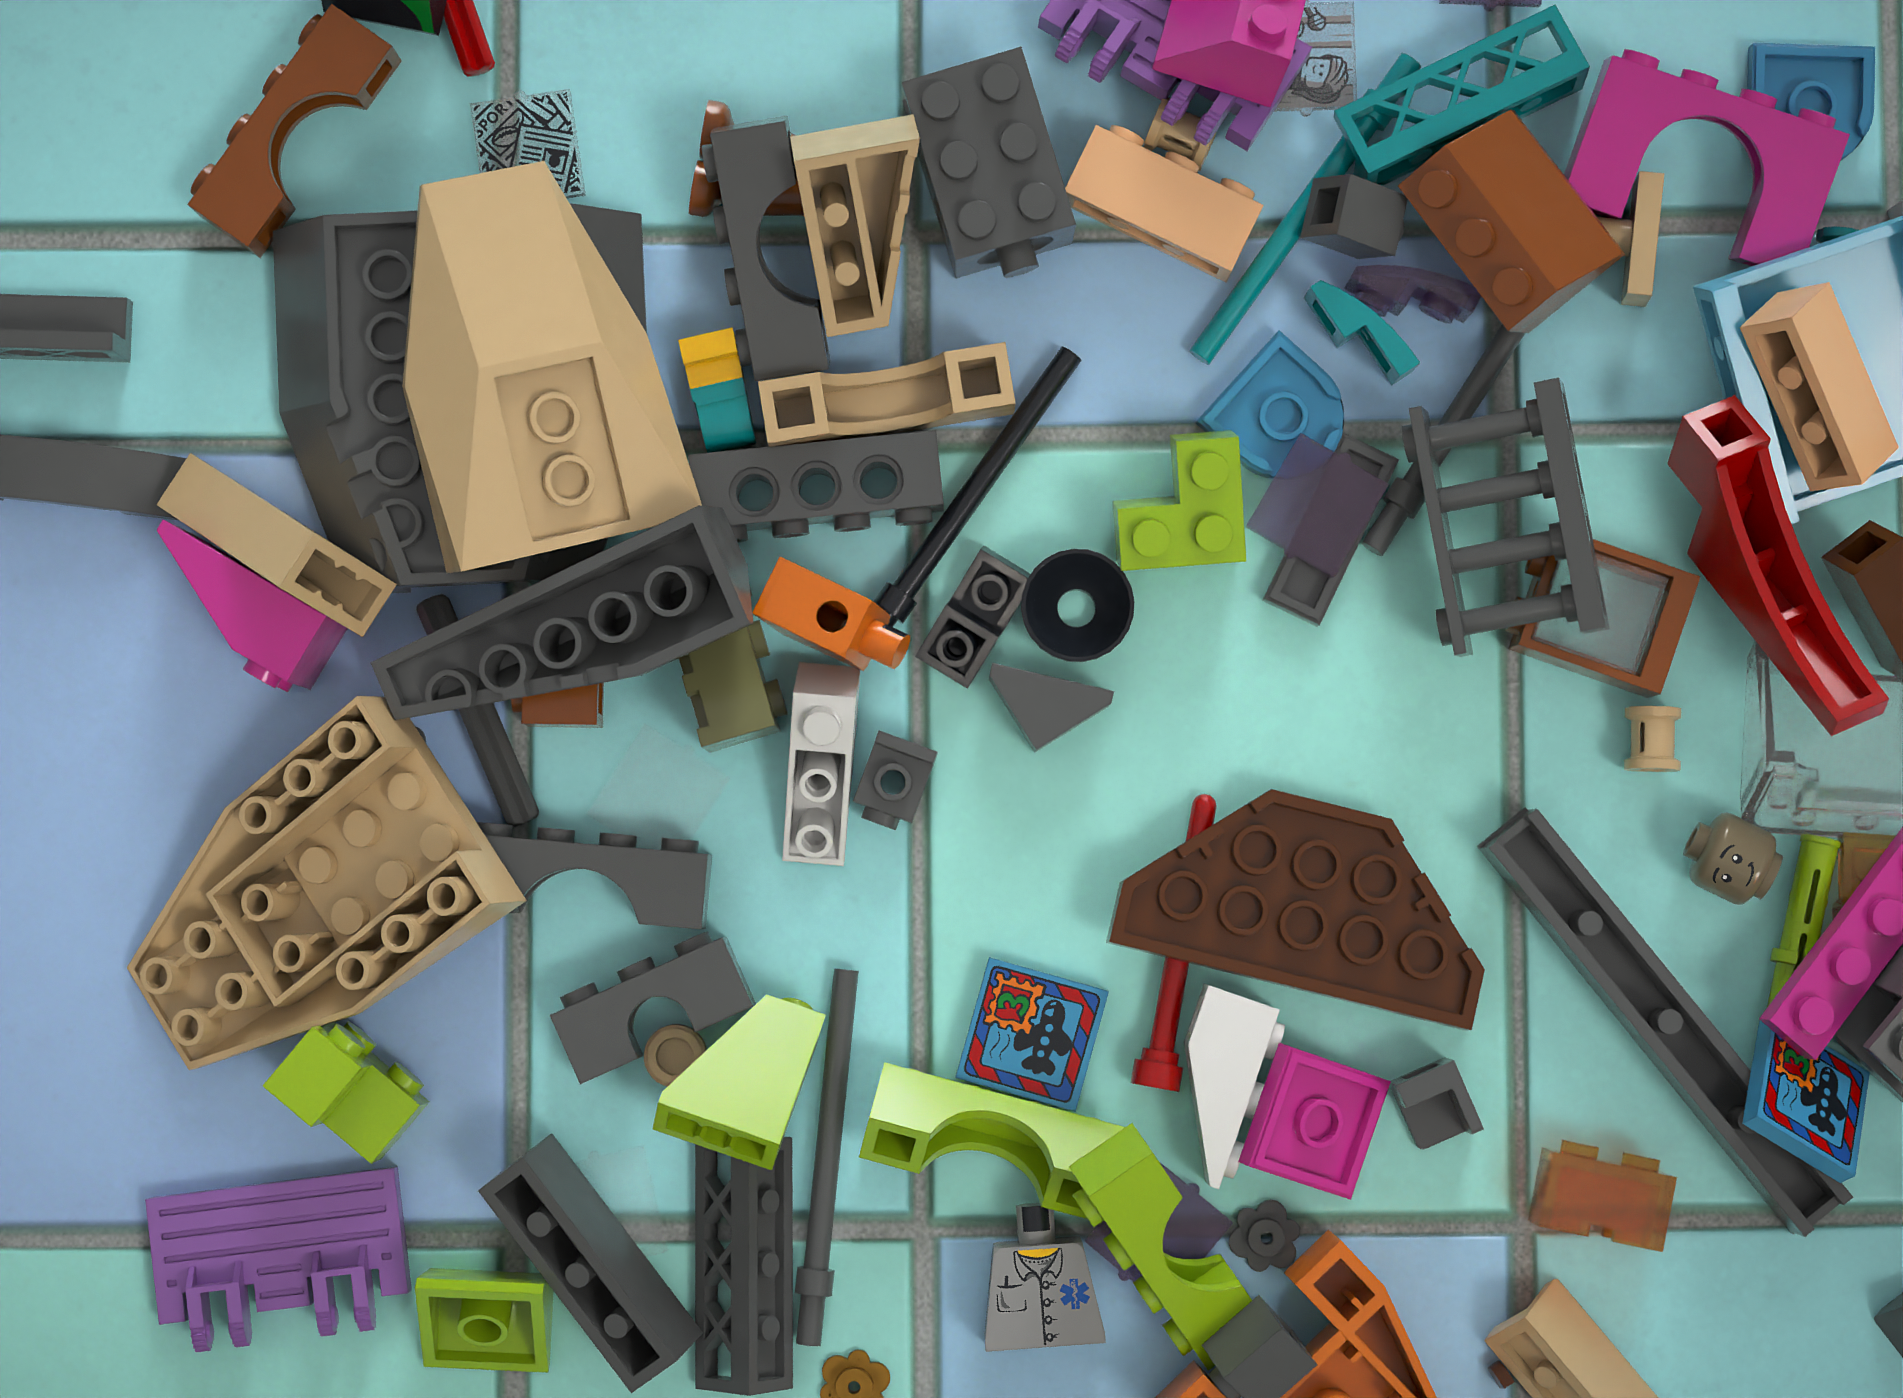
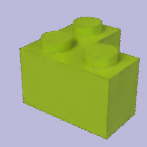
(1201, 519)
(342, 1084)

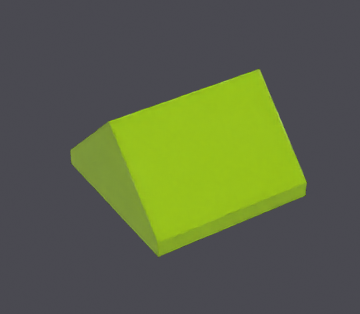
(484, 1319)

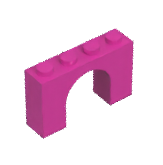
(1788, 154)

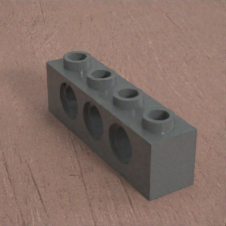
(908, 456)

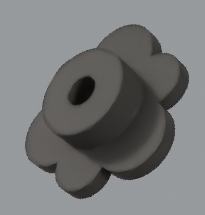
(1247, 1242)

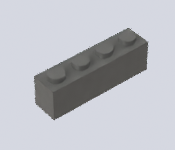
(591, 1263)

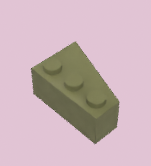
(731, 690)

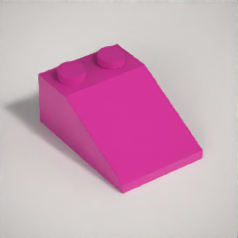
(268, 626)

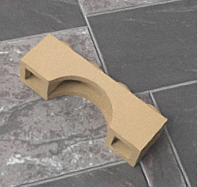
(911, 397)

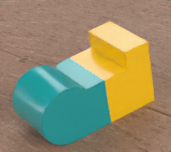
(718, 389)

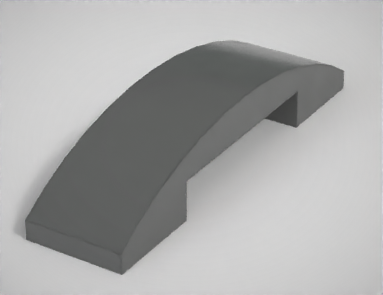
(85, 475)

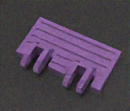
(1138, 29)
(283, 1241)

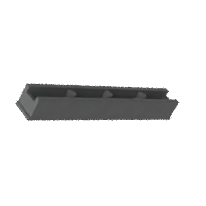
(1654, 1011)

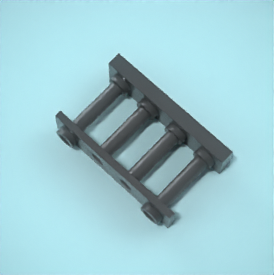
(1566, 539)

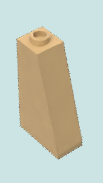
(276, 545)

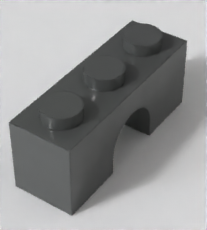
(599, 1026)

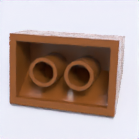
(1511, 221)

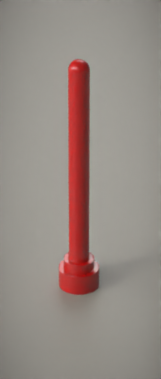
(1159, 1063)

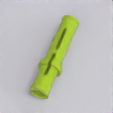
(1805, 907)

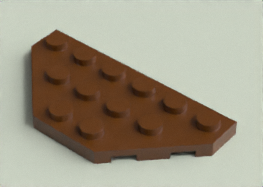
(1306, 904)

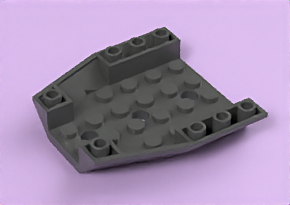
(343, 398)

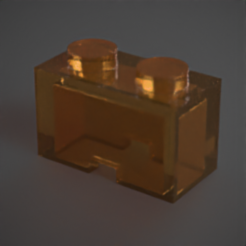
(1623, 1198)

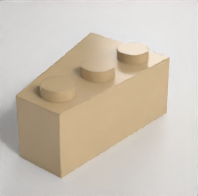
(854, 212)

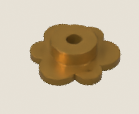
(840, 1371)

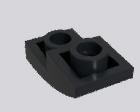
(974, 617)

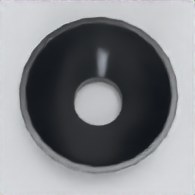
(1083, 572)

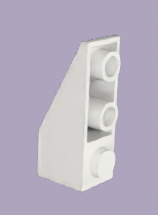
(820, 763)
(1223, 1061)

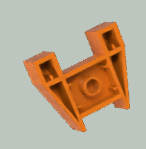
(1357, 1353)

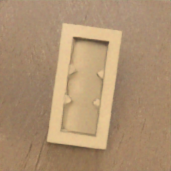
(1639, 237)

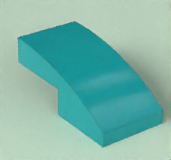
(1347, 317)

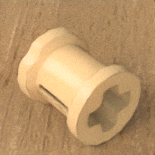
(1177, 137)
(1652, 739)

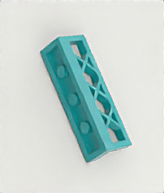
(1525, 94)

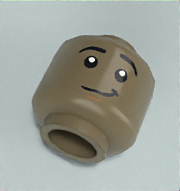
(1733, 858)

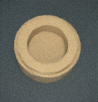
(672, 1052)

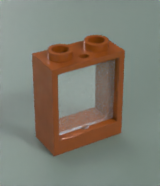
(1644, 613)

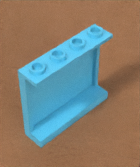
(1868, 285)

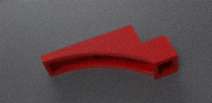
(1758, 568)

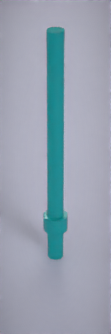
(1290, 229)

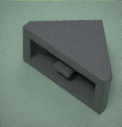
(1045, 704)

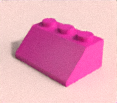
(1230, 44)

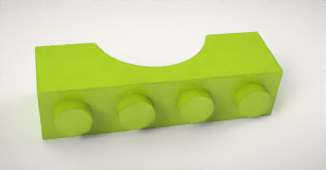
(929, 1116)
(1135, 1199)

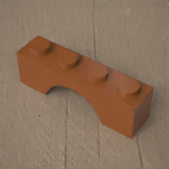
(333, 68)

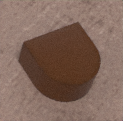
(1500, 1375)

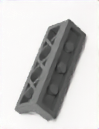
(65, 328)
(754, 1267)

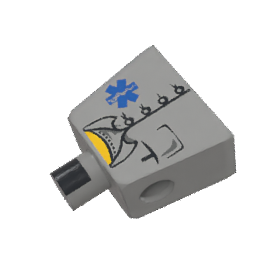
(1040, 1288)

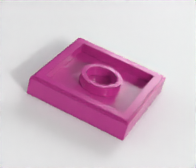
(1314, 1121)

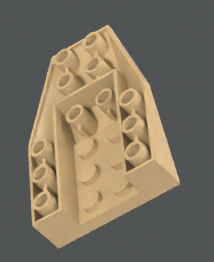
(530, 378)
(320, 891)

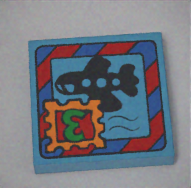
(1032, 1034)
(1807, 1104)

